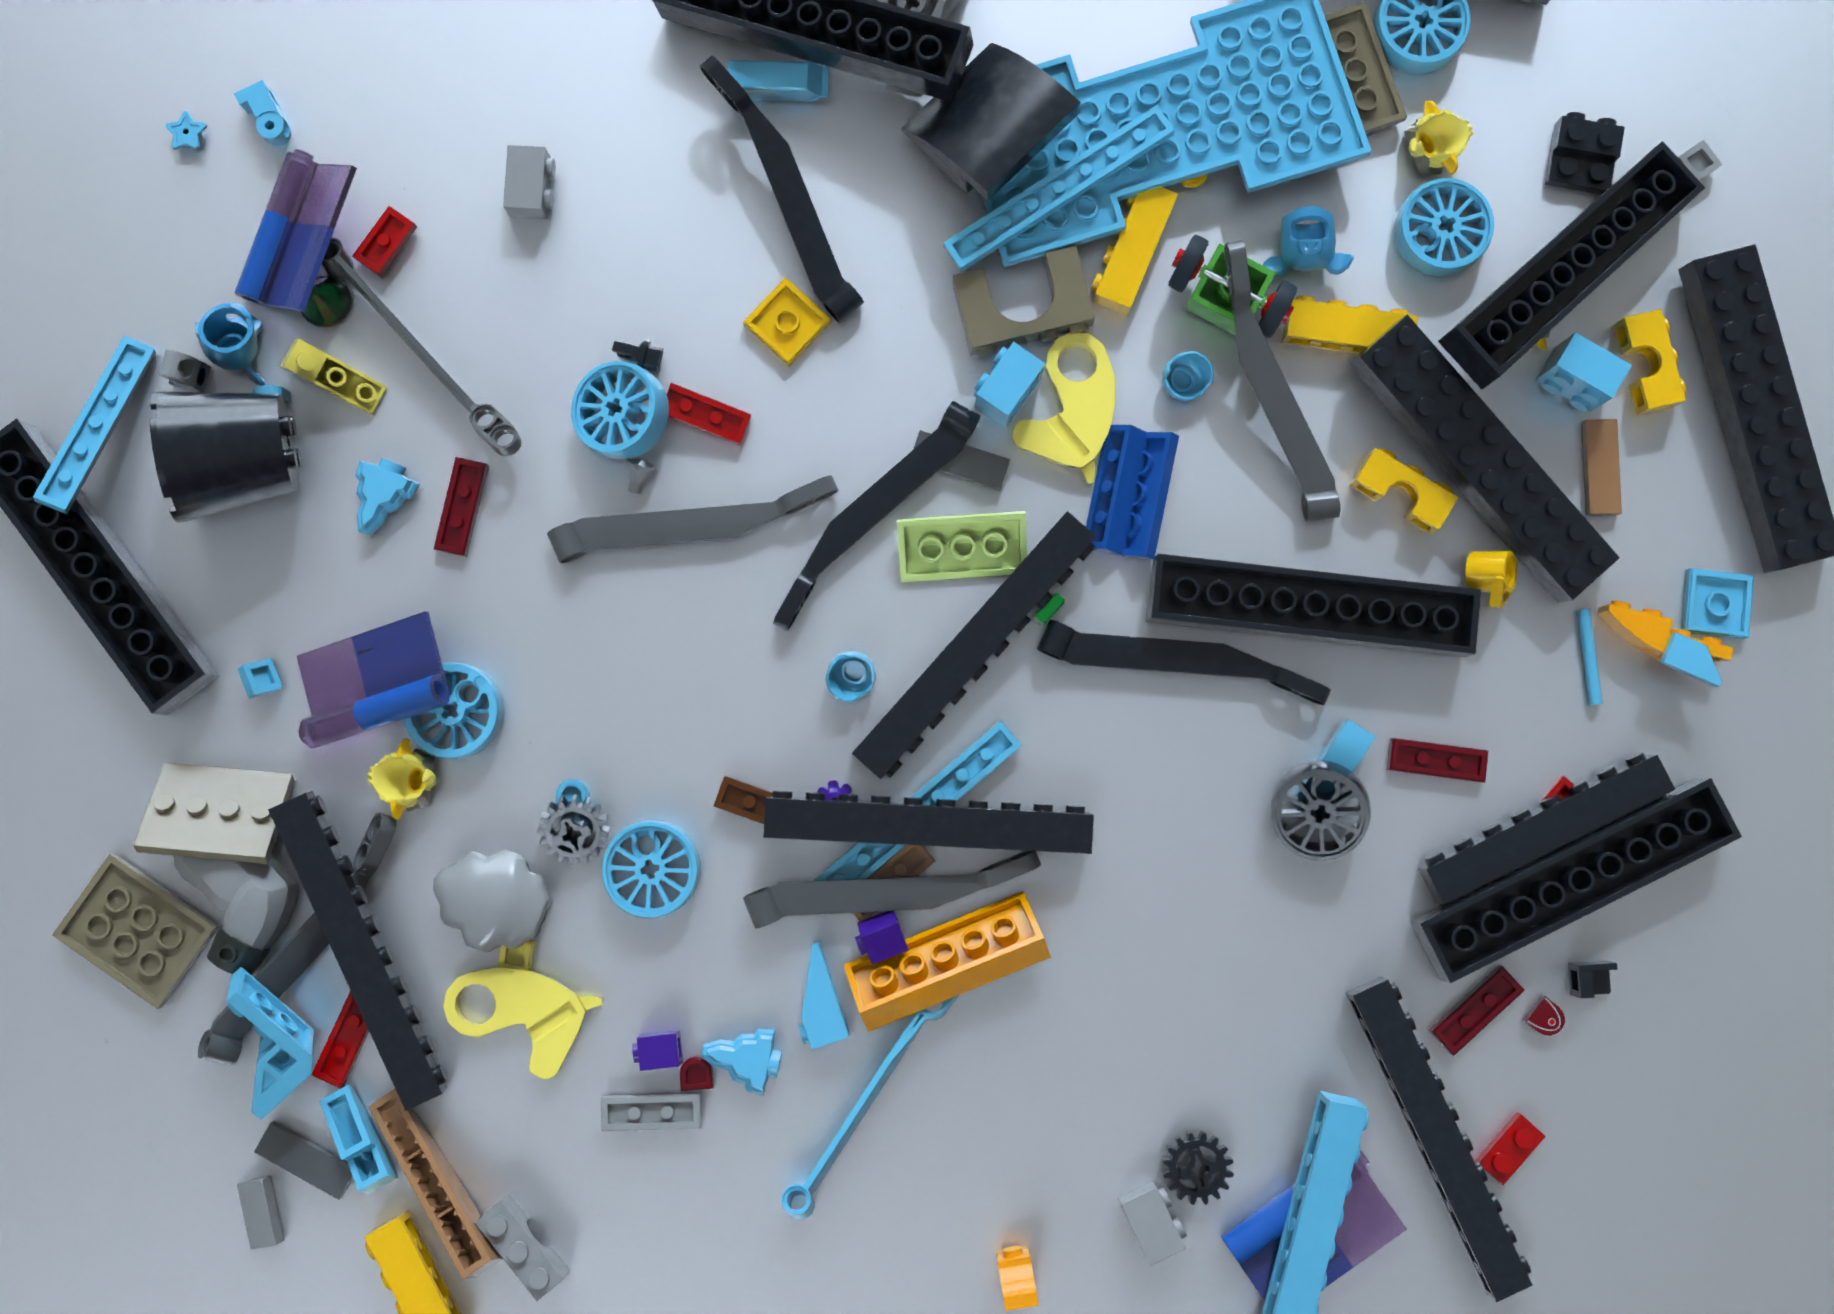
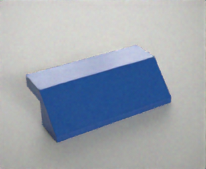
(1131, 491)

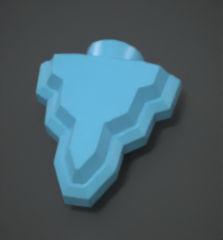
(381, 491)
(747, 1058)

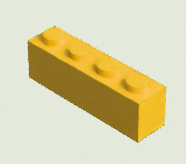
(1133, 250)
(1337, 325)
(409, 1268)

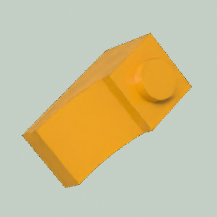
(1017, 1278)

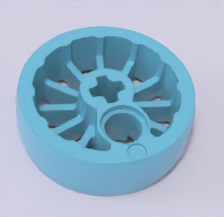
(1431, 29)
(1452, 189)
(623, 398)
(486, 688)
(636, 832)

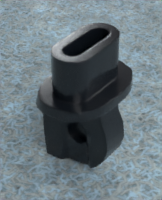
(645, 355)

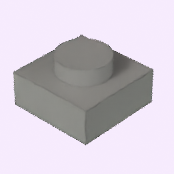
(1700, 160)

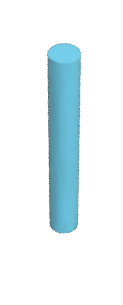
(1589, 656)

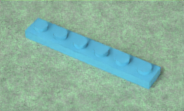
(94, 425)

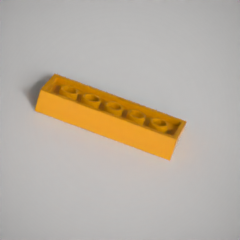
(948, 961)

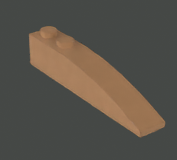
(435, 1186)

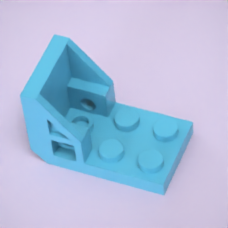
(284, 1044)

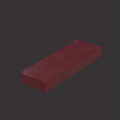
(461, 507)
(1437, 760)
(1476, 1010)

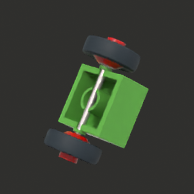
(1211, 294)

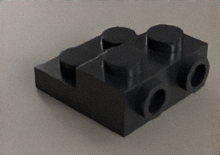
(1583, 153)

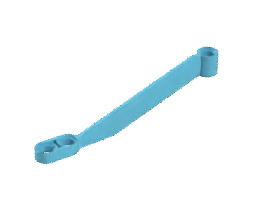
(858, 1113)

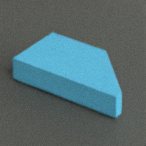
(1691, 659)

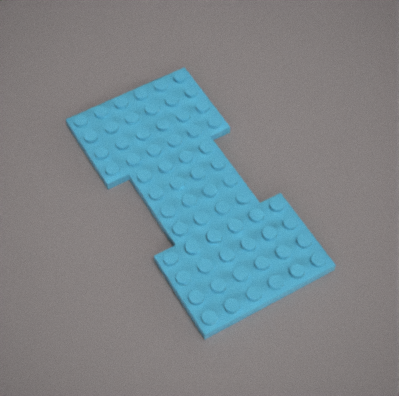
(1250, 95)

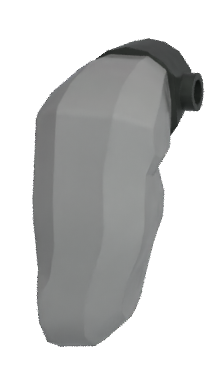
(254, 902)

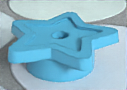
(188, 140)

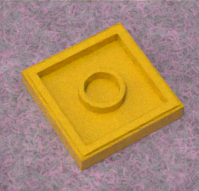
(787, 321)

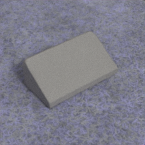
(260, 1212)

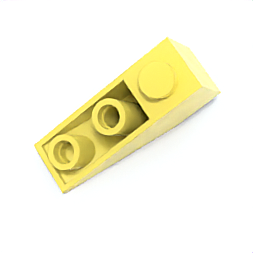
(332, 376)

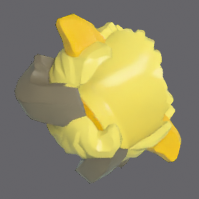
(1437, 140)
(404, 779)

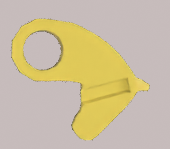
(1088, 410)
(523, 996)

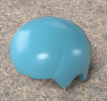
(1187, 376)
(850, 676)

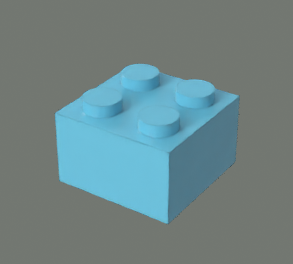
(1583, 373)
(1008, 385)

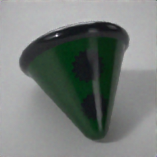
(328, 302)

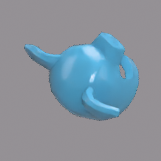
(1308, 245)
(230, 341)

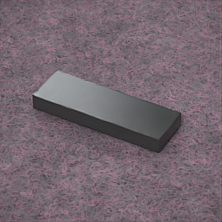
(974, 465)
(305, 1160)

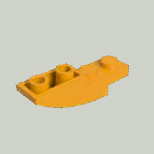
(1652, 632)

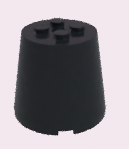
(222, 450)

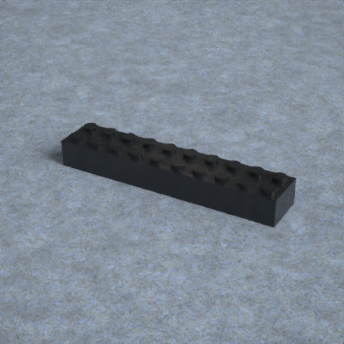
(847, 35)
(1571, 265)
(1759, 408)
(1484, 460)
(100, 579)
(1314, 605)
(1575, 879)

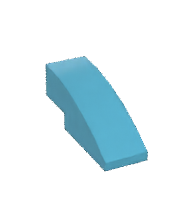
(1345, 748)
(358, 1140)

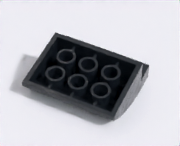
(996, 120)

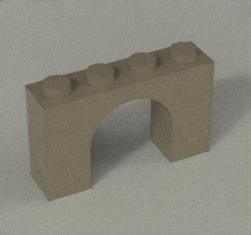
(990, 330)

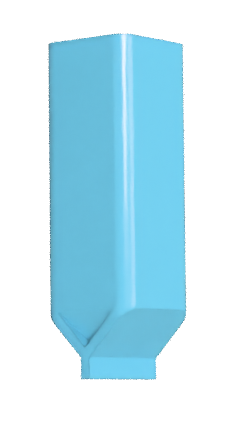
(781, 80)

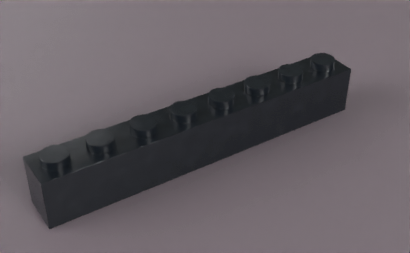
(1546, 828)

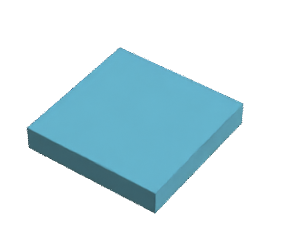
(1717, 603)

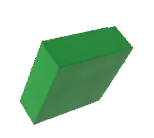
(1048, 609)

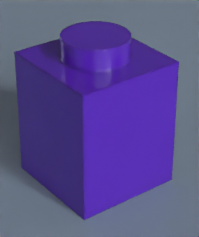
(881, 937)
(658, 1050)

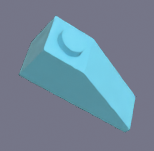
(822, 1009)

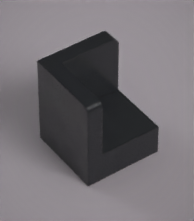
(1590, 978)

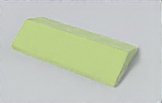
(961, 546)

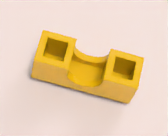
(1649, 337)
(1428, 500)

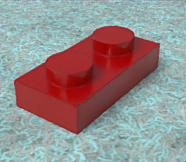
(384, 241)
(1510, 1148)

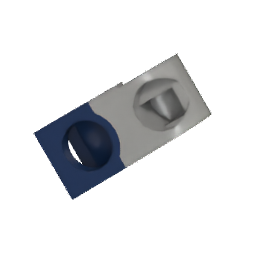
(183, 371)

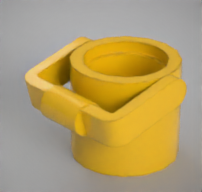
(1492, 573)

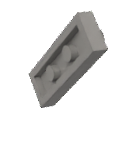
(651, 1112)

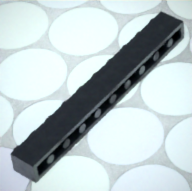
(973, 645)
(928, 824)
(359, 949)
(1439, 1138)

